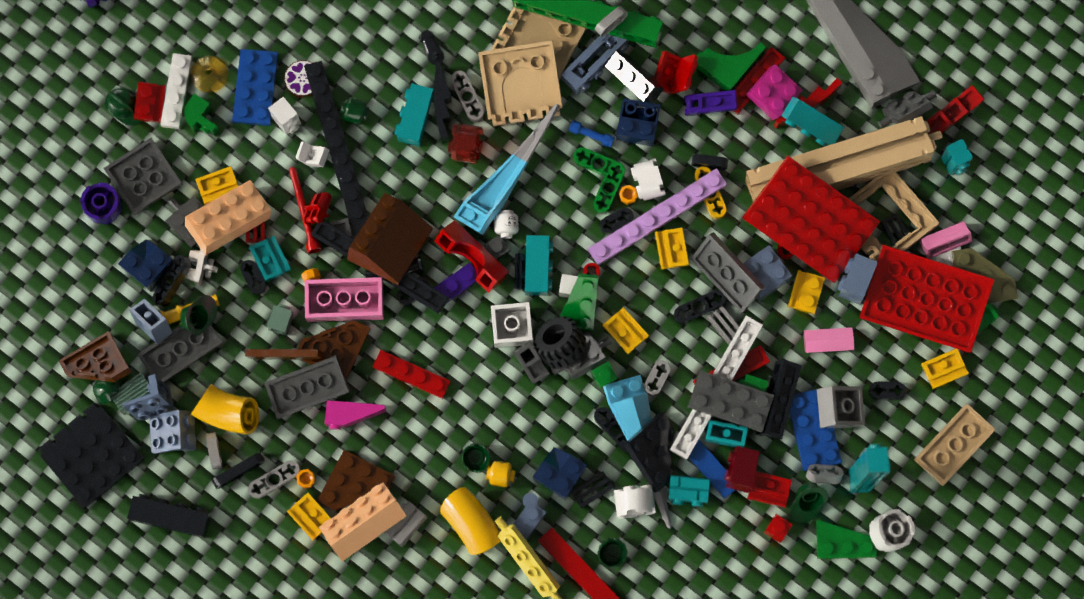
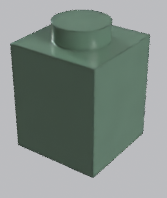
(280, 319)

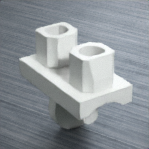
(201, 259)

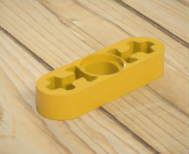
(710, 207)

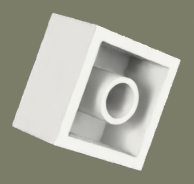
(511, 324)

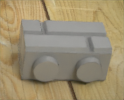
(405, 528)

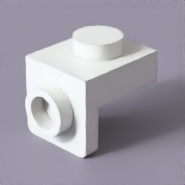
(312, 155)

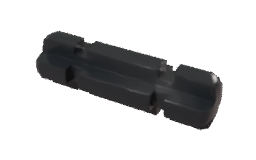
(520, 267)

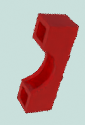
(457, 240)

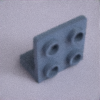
(156, 402)

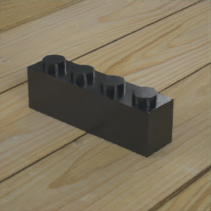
(168, 516)

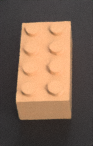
(227, 217)
(362, 521)

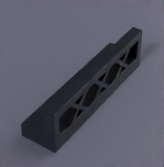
(782, 386)

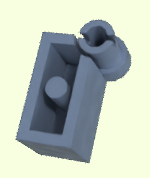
(530, 516)

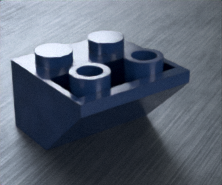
(638, 122)

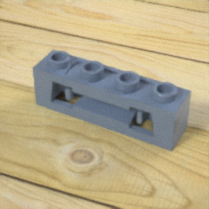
(575, 81)

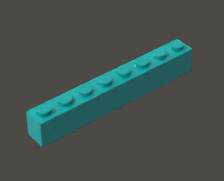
(869, 469)

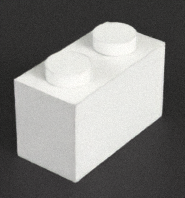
(285, 116)

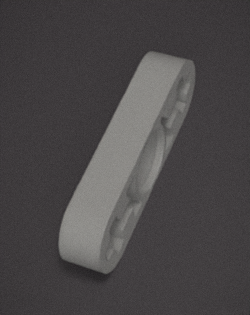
(466, 82)
(259, 483)

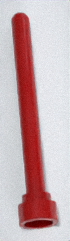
(313, 245)

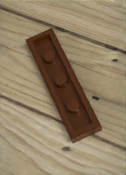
(295, 354)

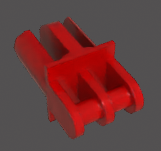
(317, 208)

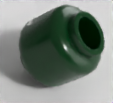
(354, 110)

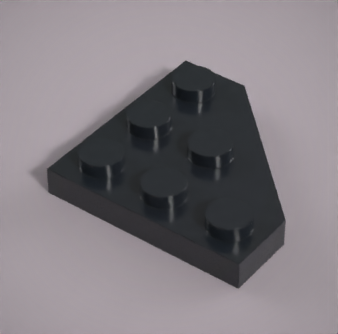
(652, 451)

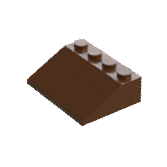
(389, 239)

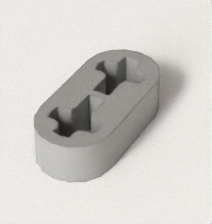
(611, 21)
(653, 376)
(214, 450)
(824, 474)

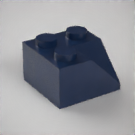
(146, 264)
(559, 472)

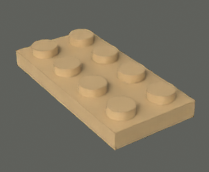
(954, 444)

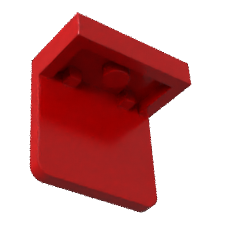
(675, 72)

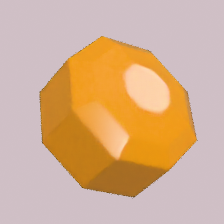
(628, 194)
(311, 274)
(306, 478)

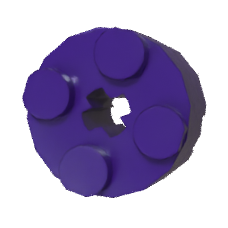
(101, 193)

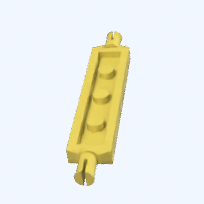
(527, 560)

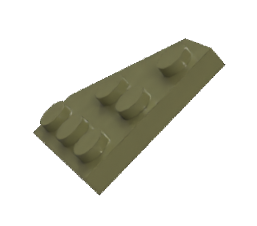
(1004, 285)

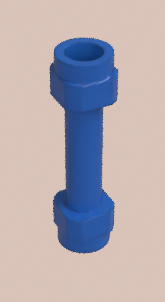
(576, 127)

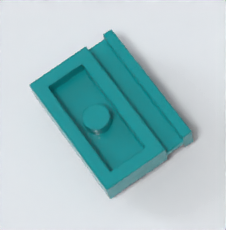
(269, 258)

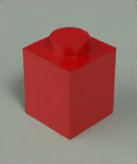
(778, 528)

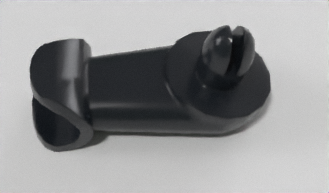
(432, 49)

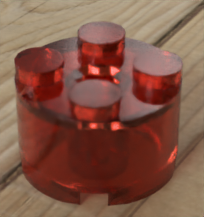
(466, 143)

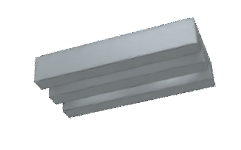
(717, 314)

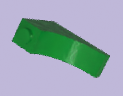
(728, 70)

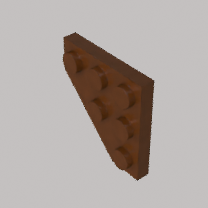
(339, 341)
(96, 361)
(352, 480)

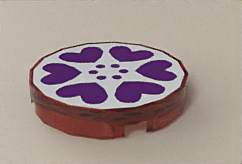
(296, 79)

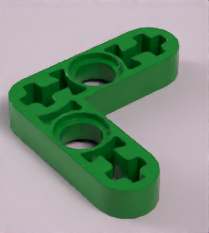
(605, 171)

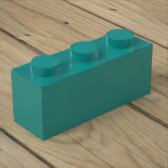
(414, 114)
(812, 122)
(538, 265)

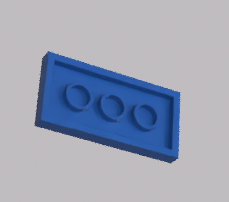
(255, 87)
(814, 443)

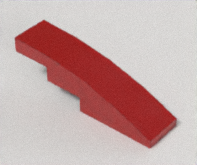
(815, 100)
(955, 110)

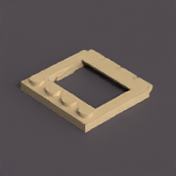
(907, 202)

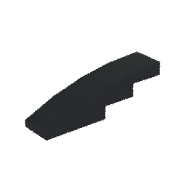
(441, 98)

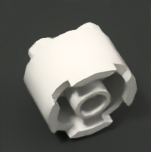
(649, 180)
(634, 502)
(891, 530)

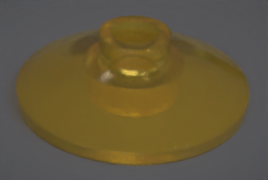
(211, 82)

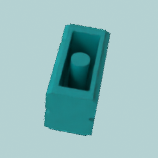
(957, 158)
(725, 434)
(688, 490)

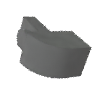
(531, 362)

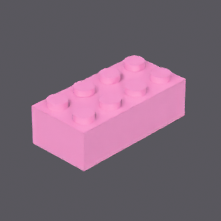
(344, 299)

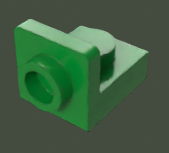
(990, 315)

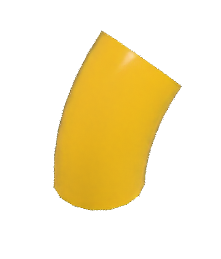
(227, 411)
(470, 521)

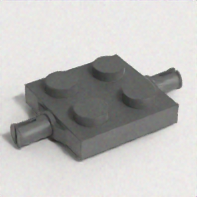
(906, 108)
(177, 219)
(590, 358)

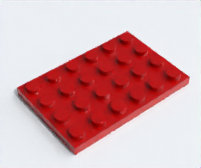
(810, 219)
(926, 298)

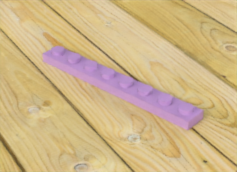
(657, 217)

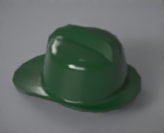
(121, 105)
(199, 315)
(808, 502)

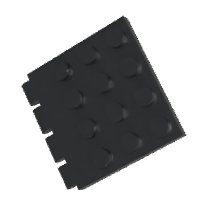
(90, 455)

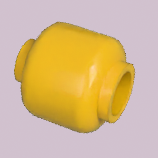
(500, 474)

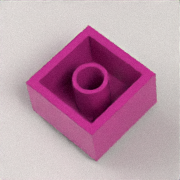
(773, 92)

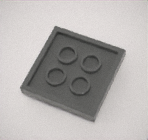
(142, 176)

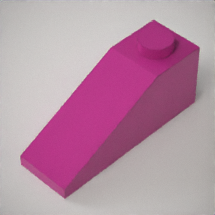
(346, 414)

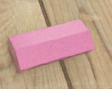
(946, 240)
(828, 340)

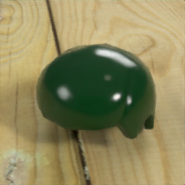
(104, 389)
(476, 457)
(612, 552)

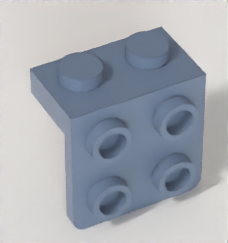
(172, 432)

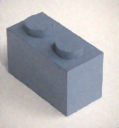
(150, 321)

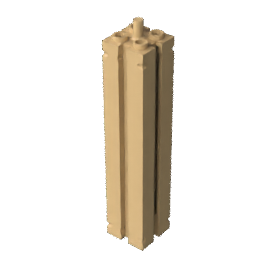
(860, 157)

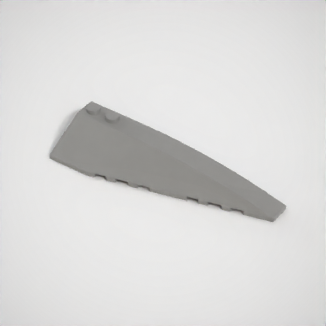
(865, 50)

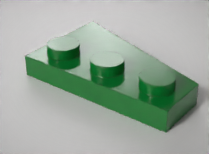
(582, 302)
(842, 543)

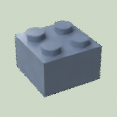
(768, 270)
(855, 283)

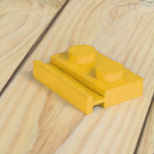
(216, 184)
(671, 248)
(806, 292)
(625, 330)
(944, 368)
(309, 515)

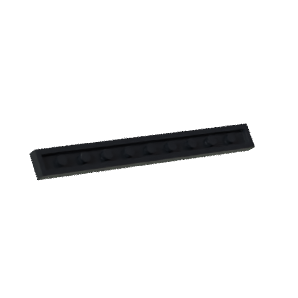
(337, 145)

